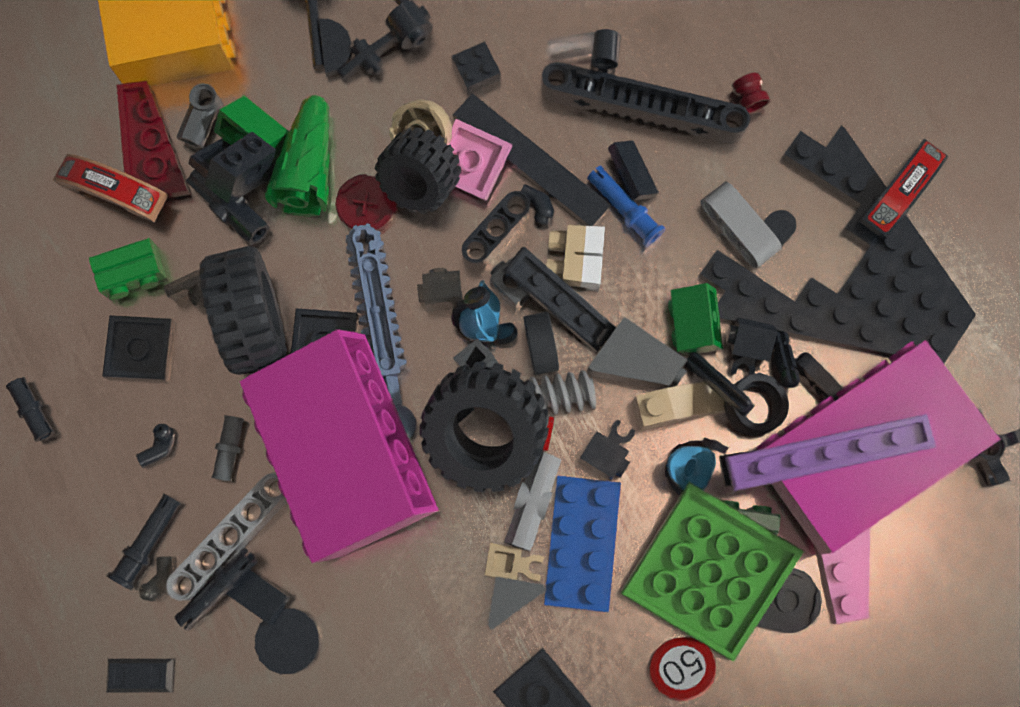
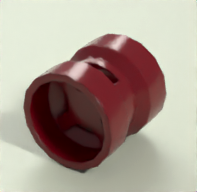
(750, 92)

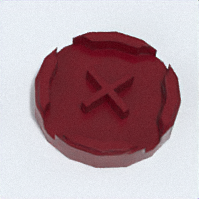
(363, 203)

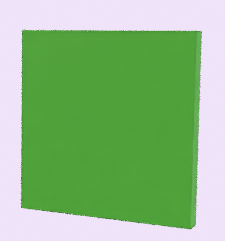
(711, 571)

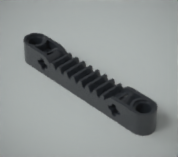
(644, 101)

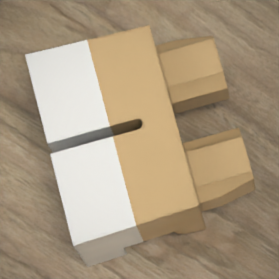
(582, 255)

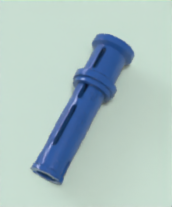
(635, 216)

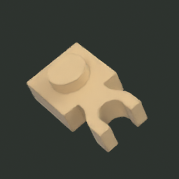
(507, 562)

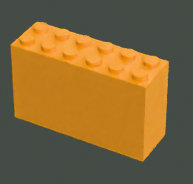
(165, 39)

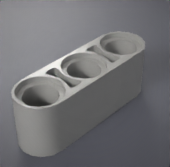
(741, 224)

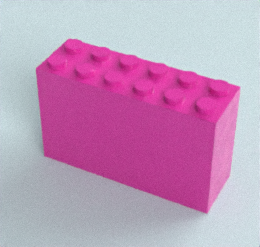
(337, 446)
(851, 499)

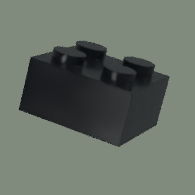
(476, 68)

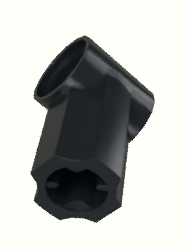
(605, 51)

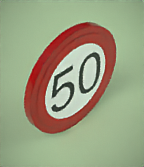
(683, 669)

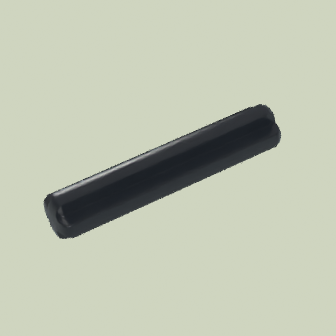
(720, 384)

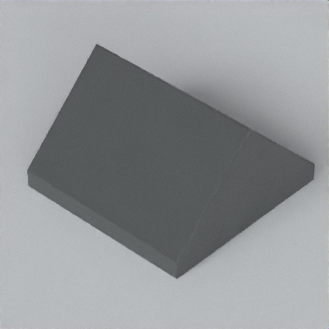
(510, 597)

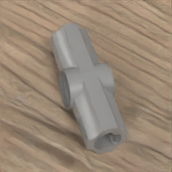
(532, 502)

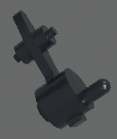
(407, 26)

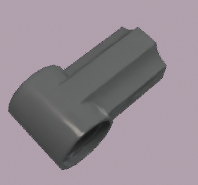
(199, 118)

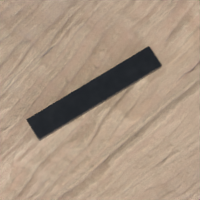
(536, 163)

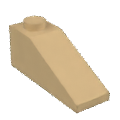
(676, 405)

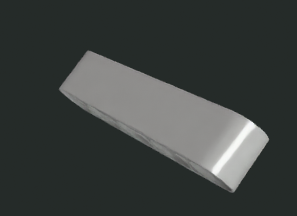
(215, 541)

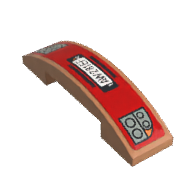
(111, 185)

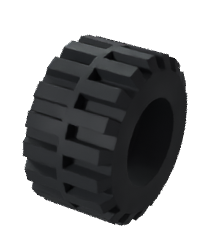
(418, 170)

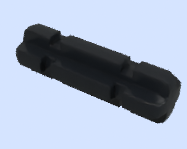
(785, 361)

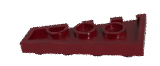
(145, 141)

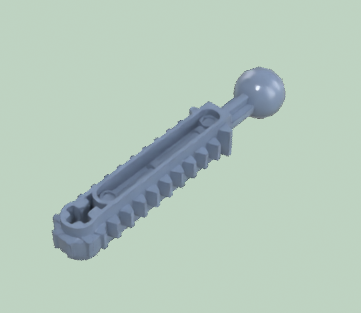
(376, 312)

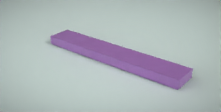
(830, 452)

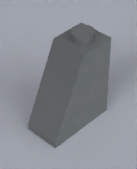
(637, 359)

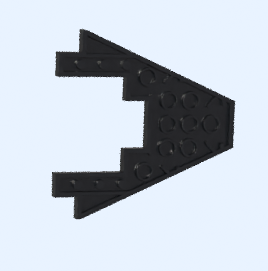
(890, 296)

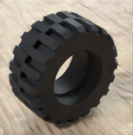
(242, 310)
(475, 463)

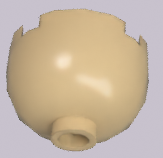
(423, 115)

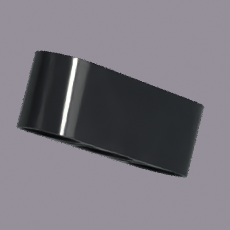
(500, 217)

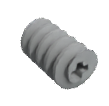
(566, 392)

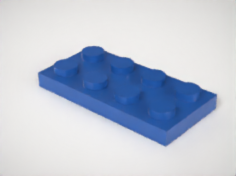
(582, 544)

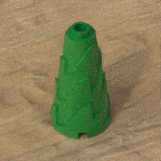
(303, 165)

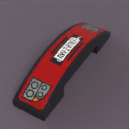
(904, 189)

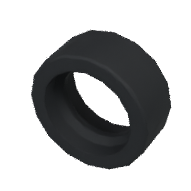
(541, 343)
(778, 399)

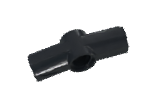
(236, 214)

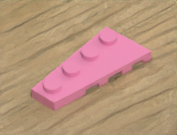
(848, 579)

